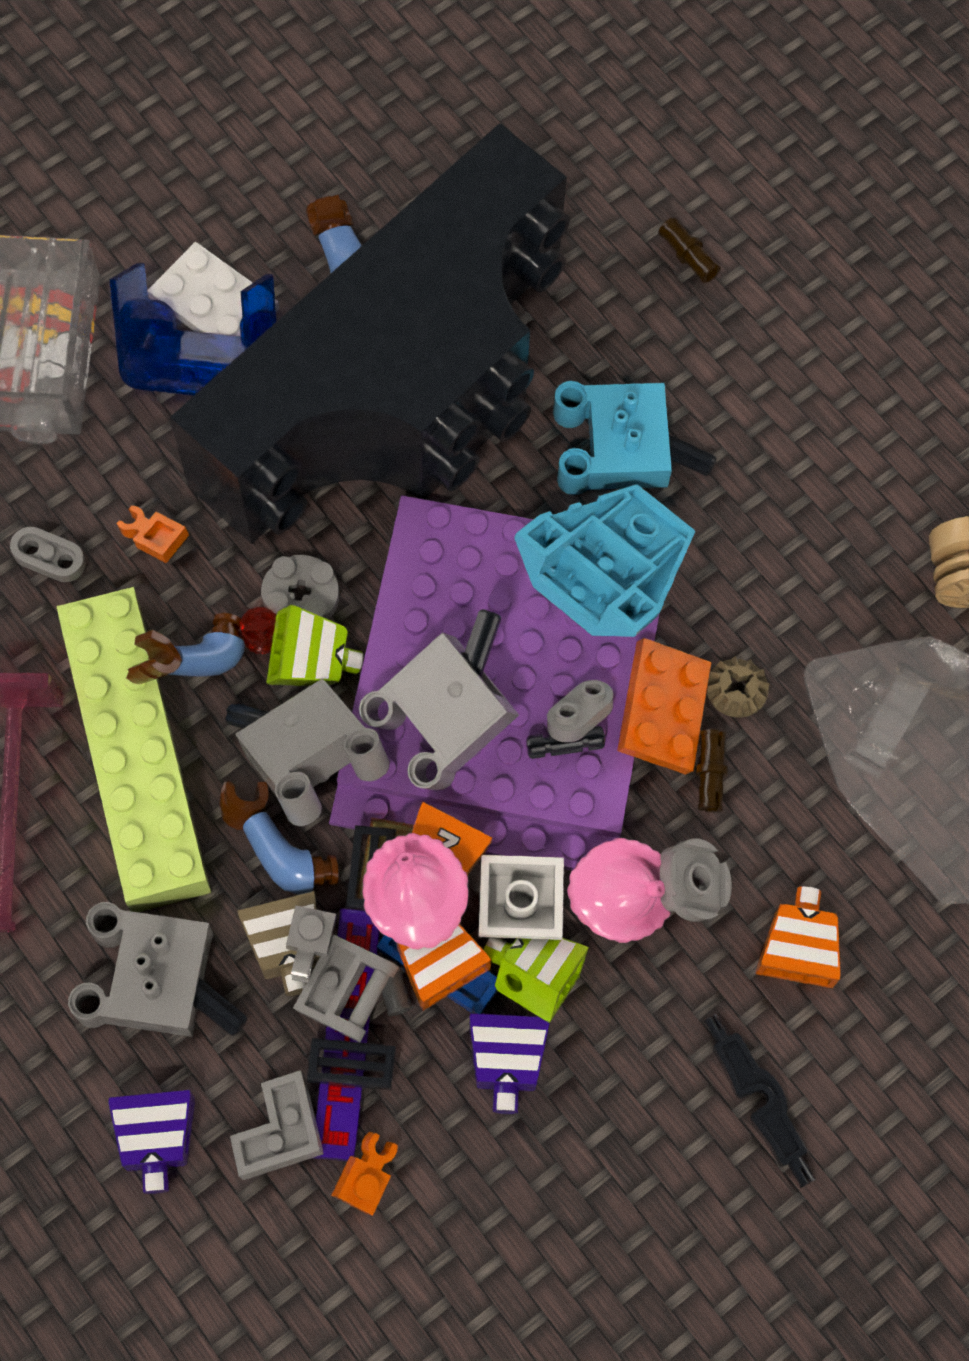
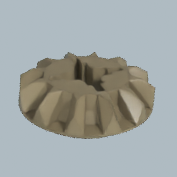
(735, 703)

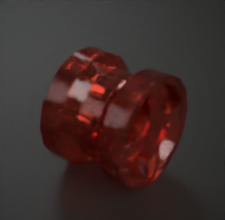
(258, 621)

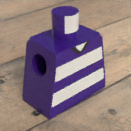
(507, 1056)
(153, 1134)

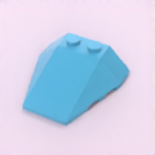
(607, 559)

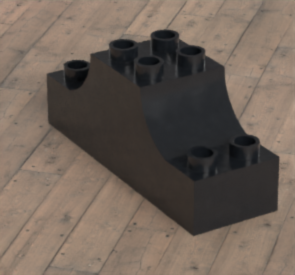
(393, 356)

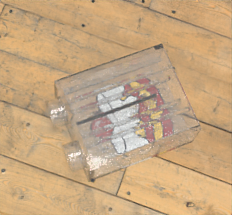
(45, 334)

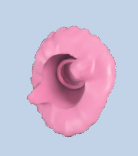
(619, 890)
(415, 891)

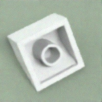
(521, 897)

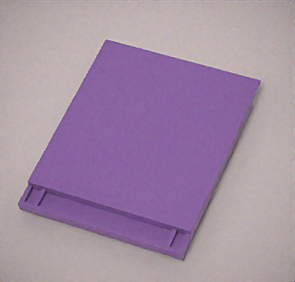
(435, 580)

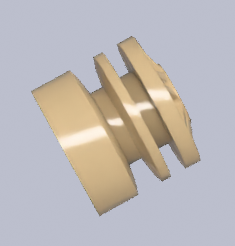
(951, 555)

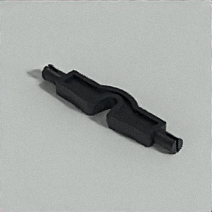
(770, 1120)

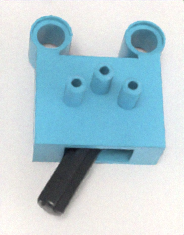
(626, 438)

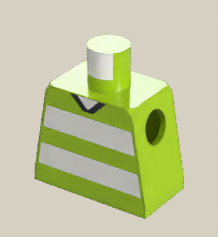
(309, 649)
(537, 971)

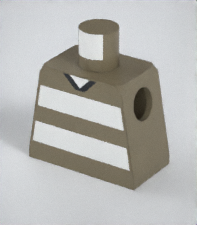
(267, 933)

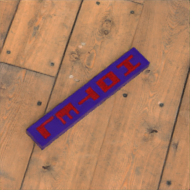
(340, 1105)

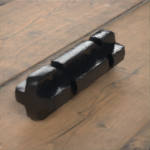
(538, 745)

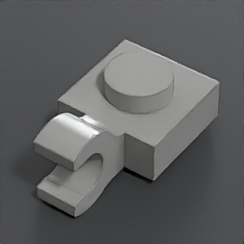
(309, 936)

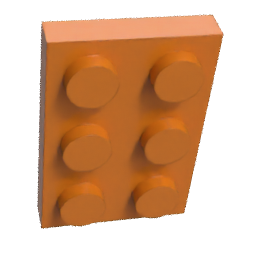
(664, 706)

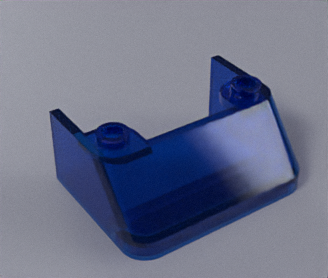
(169, 360)

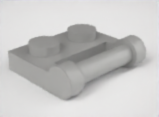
(334, 982)

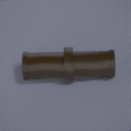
(689, 250)
(711, 770)

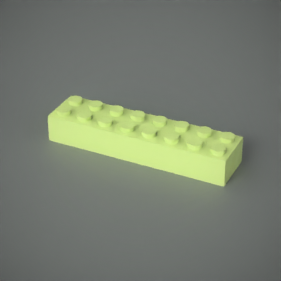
(132, 754)

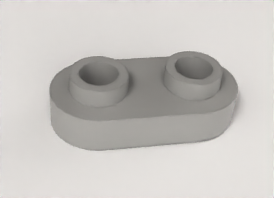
(50, 554)
(585, 707)

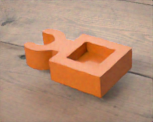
(156, 535)
(362, 1179)

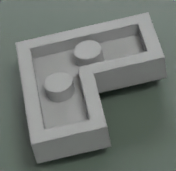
(289, 1135)

